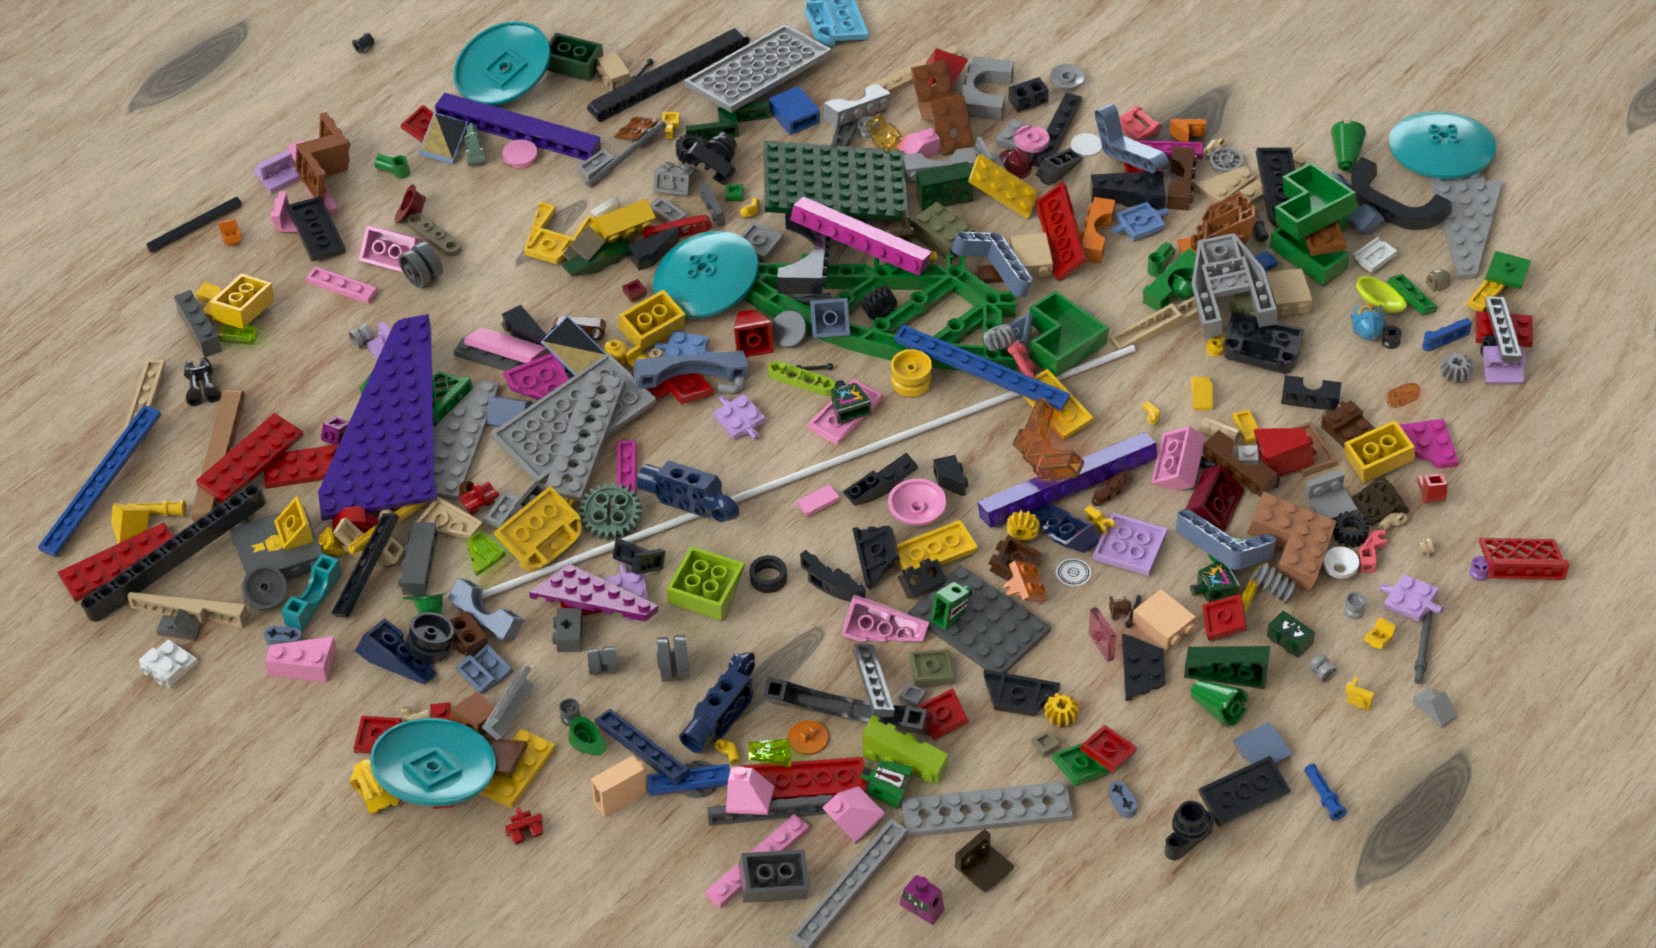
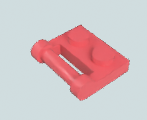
(1135, 128)
(1019, 353)

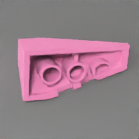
(877, 622)

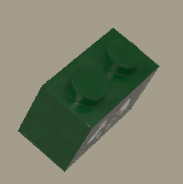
(1290, 634)

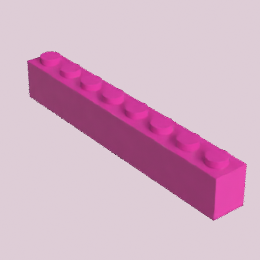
(860, 236)

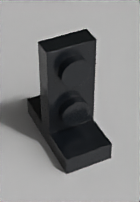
(638, 557)

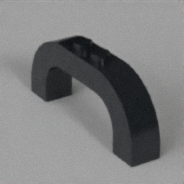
(1393, 211)

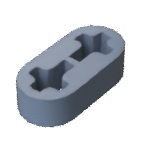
(283, 634)
(1126, 797)

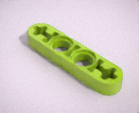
(780, 371)

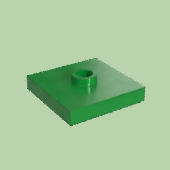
(1508, 270)
(1078, 766)

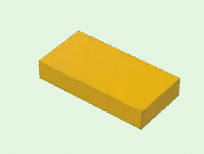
(1245, 421)

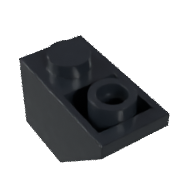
(949, 474)

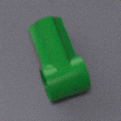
(397, 165)
(1159, 259)

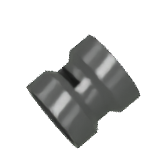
(569, 709)

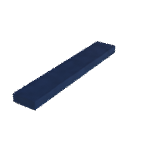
(642, 746)

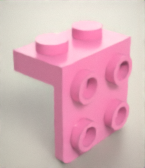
(280, 215)

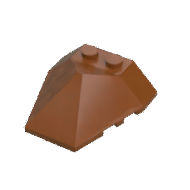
(1227, 217)

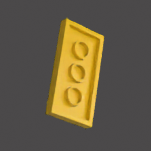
(1003, 186)
(1073, 416)
(943, 543)
(509, 789)

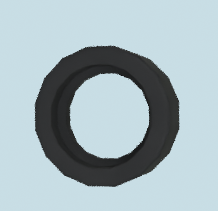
(765, 562)

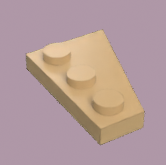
(1226, 184)
(451, 519)

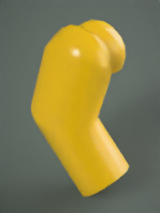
(750, 210)
(729, 749)

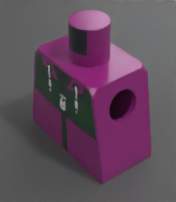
(923, 899)

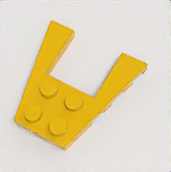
(548, 244)

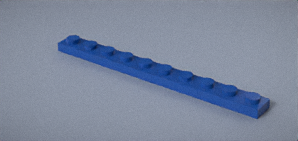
(981, 367)
(99, 481)

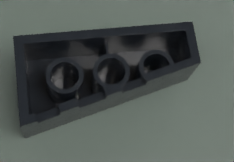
(1130, 188)

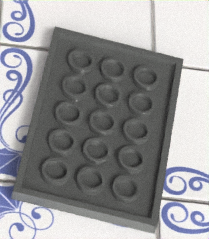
(992, 630)

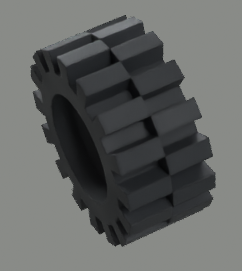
(683, 143)
(879, 303)
(1353, 521)

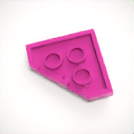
(536, 377)
(1432, 442)

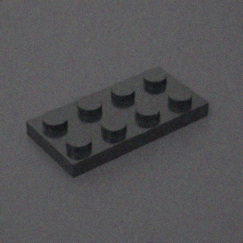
(316, 228)
(1244, 790)

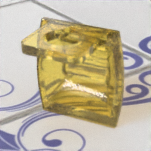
(885, 137)

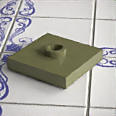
(931, 667)

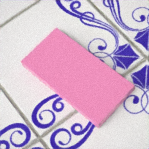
(505, 345)
(826, 423)

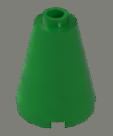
(1347, 143)
(1220, 701)

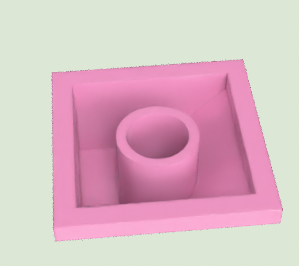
(922, 142)
(748, 792)
(854, 812)

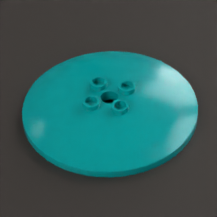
(507, 44)
(1462, 152)
(723, 283)
(457, 752)

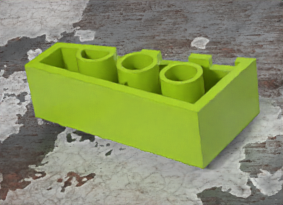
(889, 745)

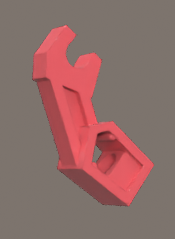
(1373, 542)

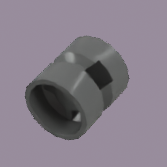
(602, 660)

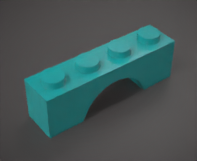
(323, 577)

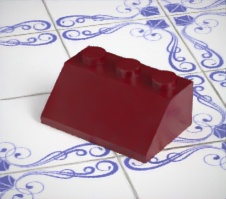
(1216, 497)

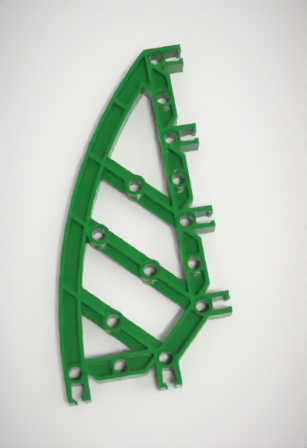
(878, 339)

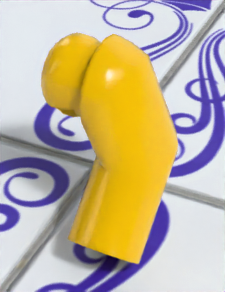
(1153, 412)

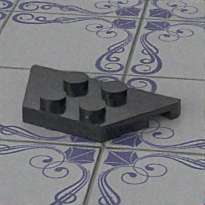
(876, 552)
(1142, 666)
(1018, 693)

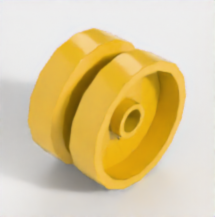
(911, 373)

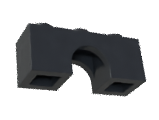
(1324, 398)

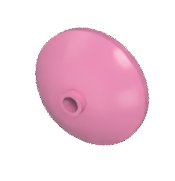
(917, 502)

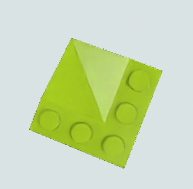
(705, 583)

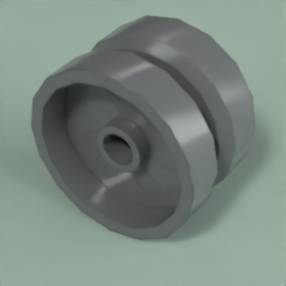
(420, 264)
(269, 577)
(673, 657)

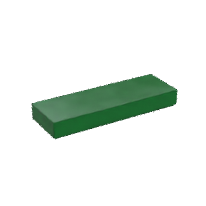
(1412, 294)

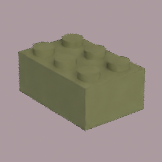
(938, 228)

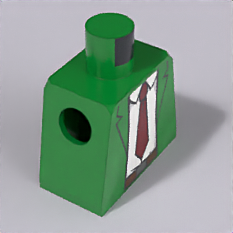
(949, 604)
(887, 781)

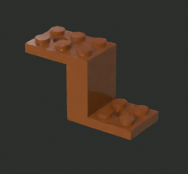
(942, 106)
(322, 156)

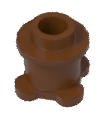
(1119, 606)

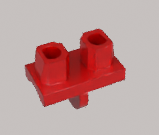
(478, 497)
(515, 829)

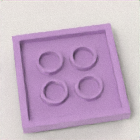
(1130, 545)

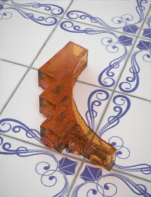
(1036, 449)

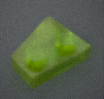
(232, 334)
(483, 552)
(771, 751)

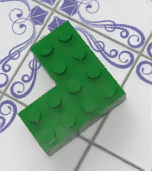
(1313, 202)
(1319, 267)
(1067, 333)

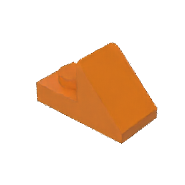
(1186, 128)

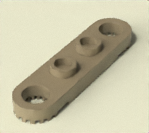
(433, 234)

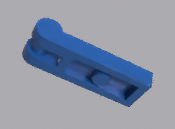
(1446, 334)

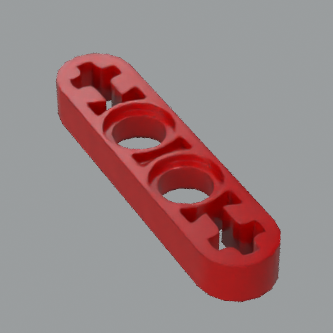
(691, 221)

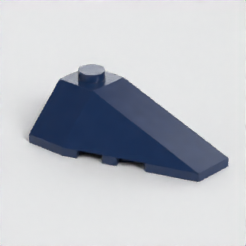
(1066, 528)
(386, 648)

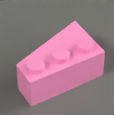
(302, 659)

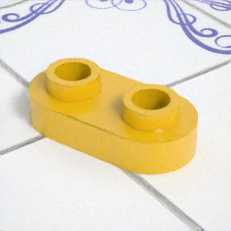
(1214, 346)

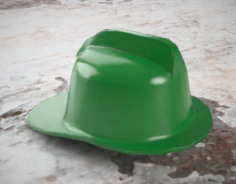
(1182, 288)
(427, 603)
(585, 736)

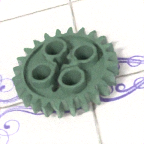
(592, 510)

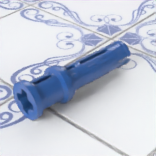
(1328, 798)

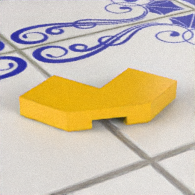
(207, 293)

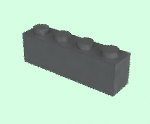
(197, 323)
(418, 559)

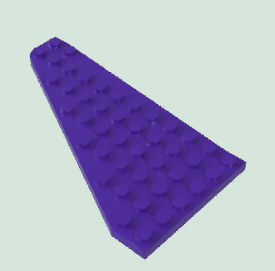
(390, 439)

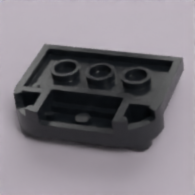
(1265, 347)

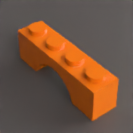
(1100, 215)

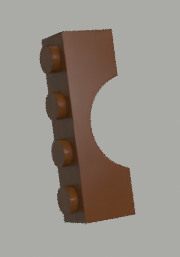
(1179, 192)
(1254, 477)

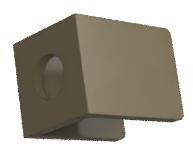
(585, 244)

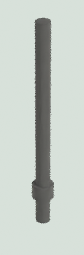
(651, 133)
(1421, 663)

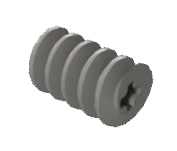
(1273, 582)

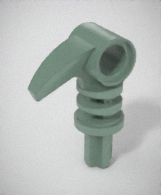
(473, 142)

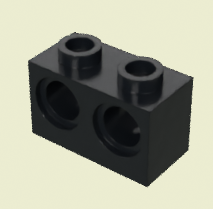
(1028, 94)
(923, 581)

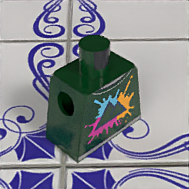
(849, 402)
(1216, 582)

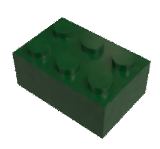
(574, 56)
(944, 185)

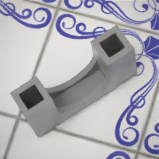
(984, 71)

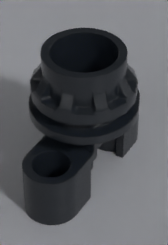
(716, 155)
(1190, 827)

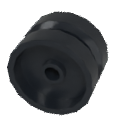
(429, 637)

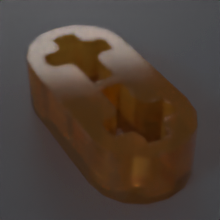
(1404, 396)

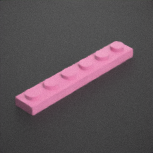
(779, 840)

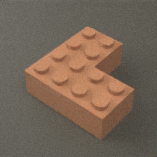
(1299, 532)

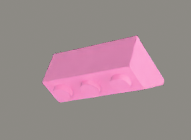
(384, 246)
(1178, 459)

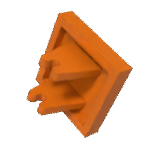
(1026, 582)

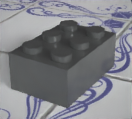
(773, 875)

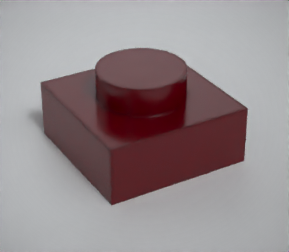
(634, 290)

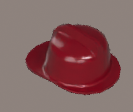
(1016, 162)
(411, 204)

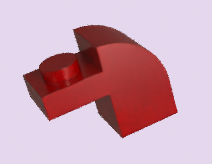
(1433, 488)
(356, 516)

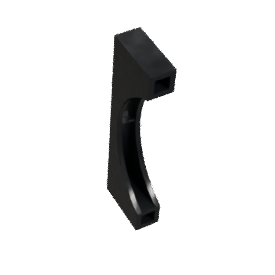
(810, 273)
(803, 698)

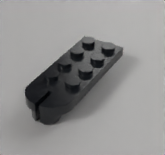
(1272, 166)

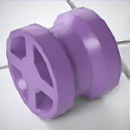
(1479, 563)

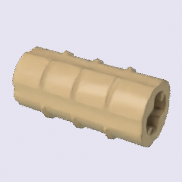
(1210, 426)

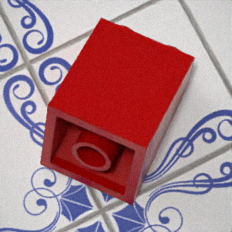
(1285, 449)

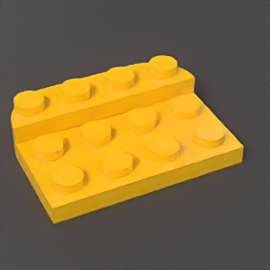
(540, 530)

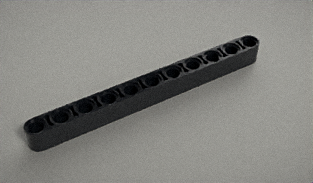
(667, 75)
(173, 552)

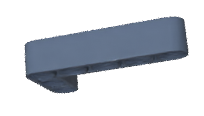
(1123, 148)
(1000, 255)
(1222, 546)

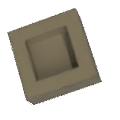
(1045, 743)

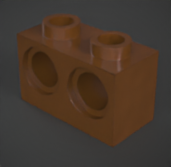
(468, 635)

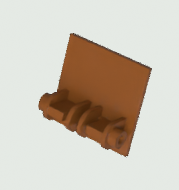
(636, 128)

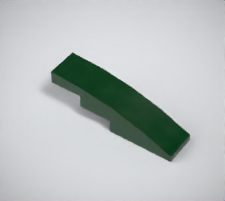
(605, 255)

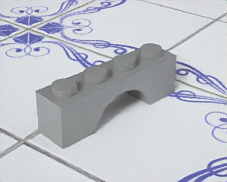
(842, 111)
(918, 162)

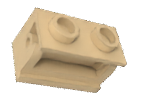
(612, 70)

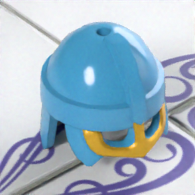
(1368, 324)

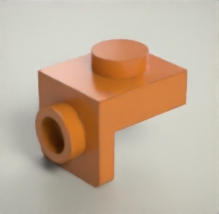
(230, 232)

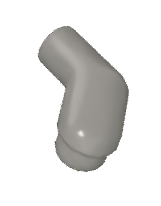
(732, 388)

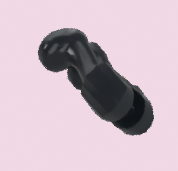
(194, 394)

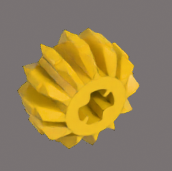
(1023, 526)
(1061, 709)

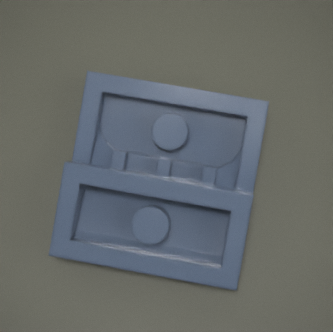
(484, 669)
(1261, 743)

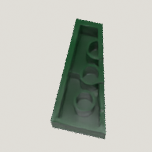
(1229, 665)

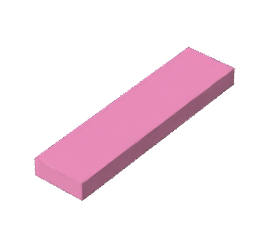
(342, 285)

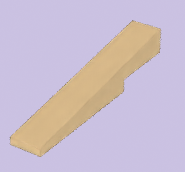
(1156, 324)
(202, 610)

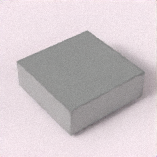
(912, 695)

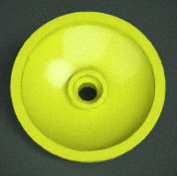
(1380, 293)

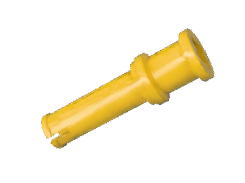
(165, 508)

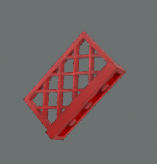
(1522, 567)

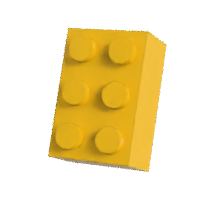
(624, 221)
(241, 301)
(651, 320)
(1379, 451)

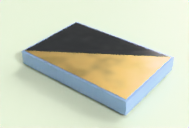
(443, 138)
(572, 346)

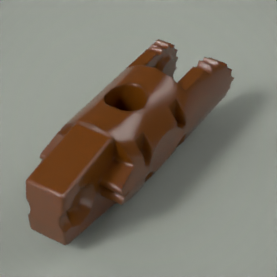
(1112, 488)

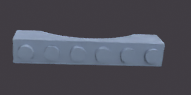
(726, 365)

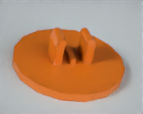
(808, 737)

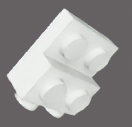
(167, 663)

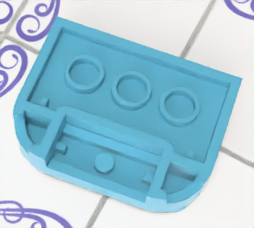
(835, 21)

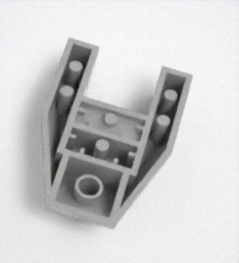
(1224, 269)

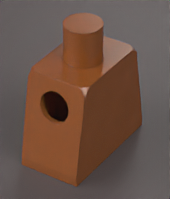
(472, 712)

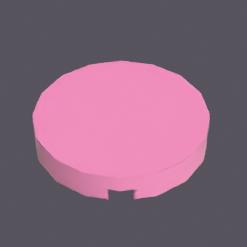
(1031, 139)
(520, 153)

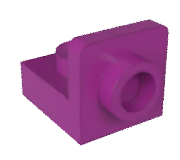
(333, 429)

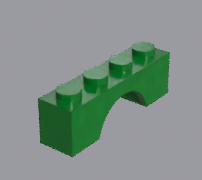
(1159, 293)

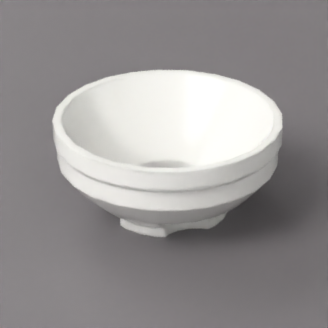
(606, 207)
(1341, 557)

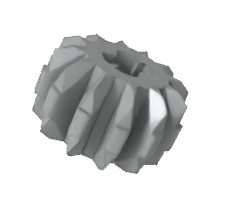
(999, 337)
(1456, 367)

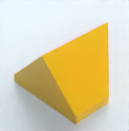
(128, 521)

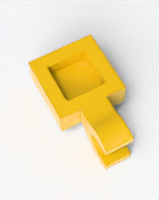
(672, 122)
(1098, 519)

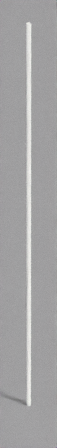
(798, 475)

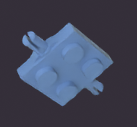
(1140, 221)
(684, 344)

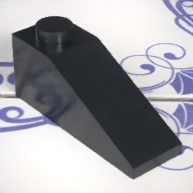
(1057, 166)
(651, 249)
(522, 325)

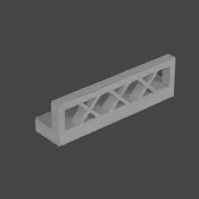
(508, 704)

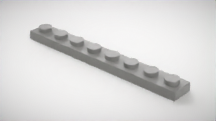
(849, 885)

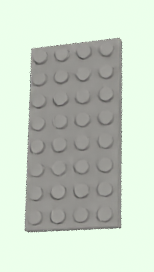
(757, 68)
(538, 431)

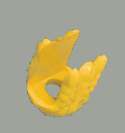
(370, 790)

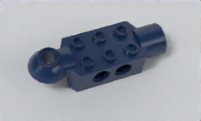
(688, 490)
(721, 705)

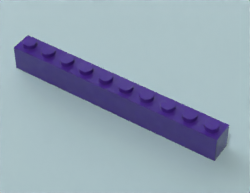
(520, 127)
(1097, 468)

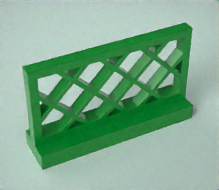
(452, 395)

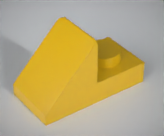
(1202, 393)

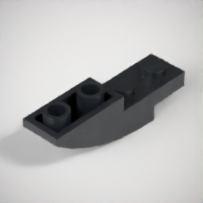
(881, 483)
(835, 583)

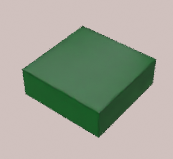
(734, 192)

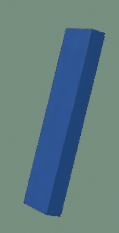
(698, 779)

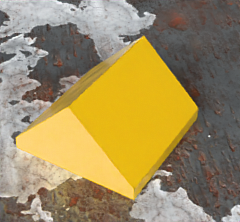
(293, 525)

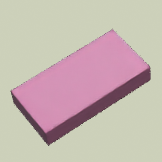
(818, 500)

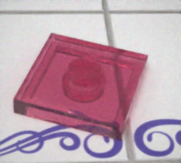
(1102, 634)

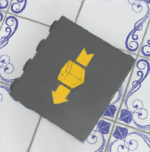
(261, 545)

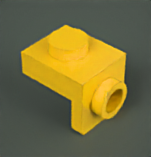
(330, 543)
(1381, 634)
(1358, 696)

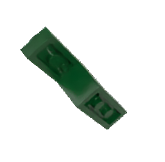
(729, 121)

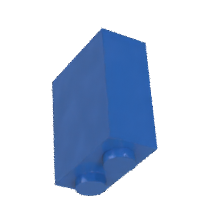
(794, 110)

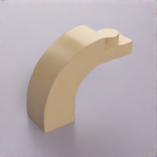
(348, 532)

